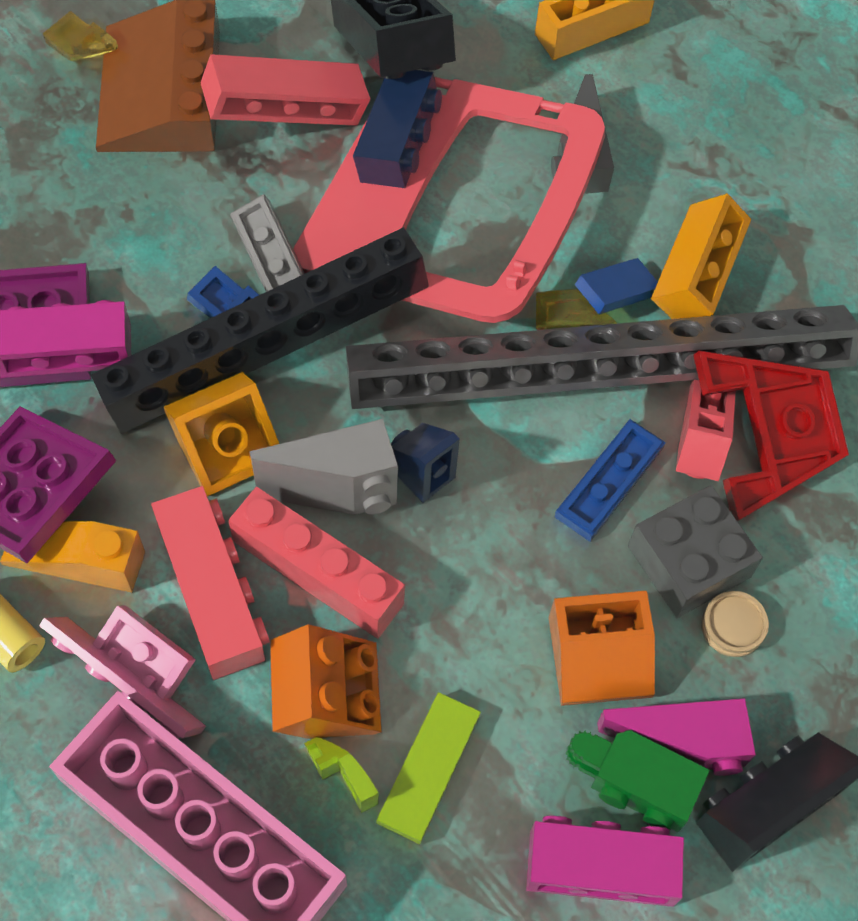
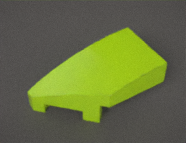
(331, 759)

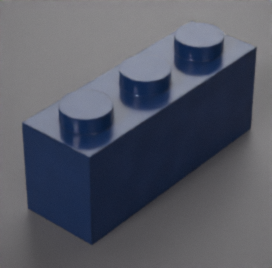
(397, 129)

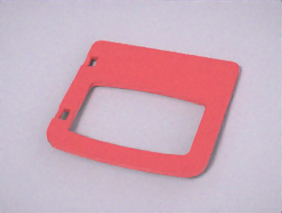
(360, 213)

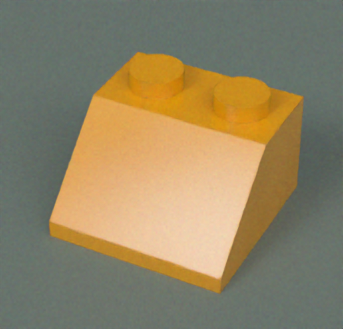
(220, 429)

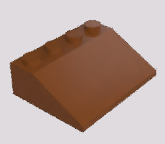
(153, 80)

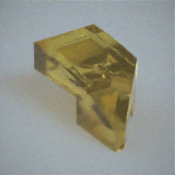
(77, 39)
(566, 310)

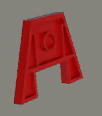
(791, 423)

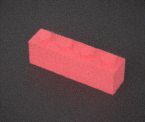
(284, 90)
(317, 562)
(209, 583)

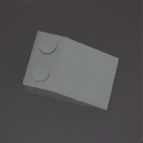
(332, 471)

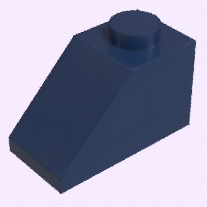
(426, 459)

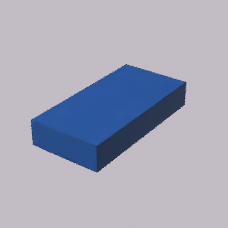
(617, 285)

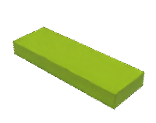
(428, 768)

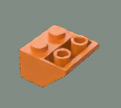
(603, 647)
(324, 684)

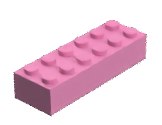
(195, 820)

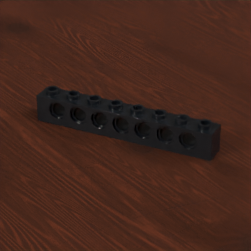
(262, 329)

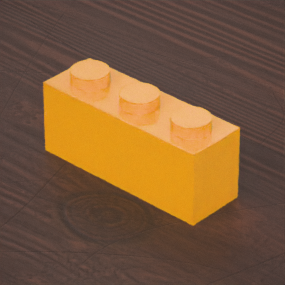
(577, 24)
(701, 258)

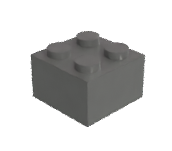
(694, 551)

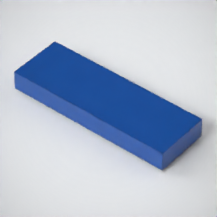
(609, 480)

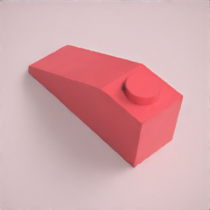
(706, 433)

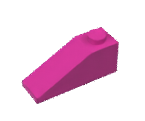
(704, 732)

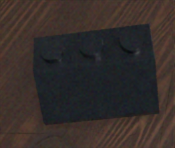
(776, 797)

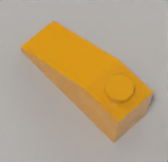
(88, 554)

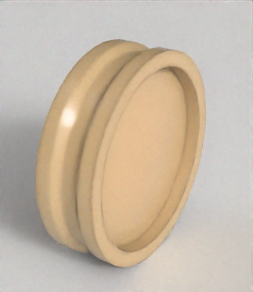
(734, 623)

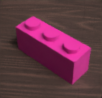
(63, 338)
(605, 862)

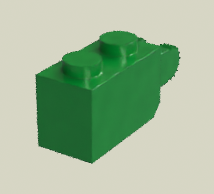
(640, 776)

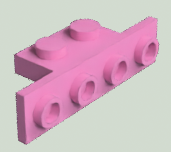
(134, 660)

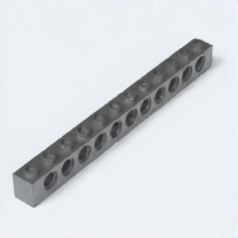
(592, 355)

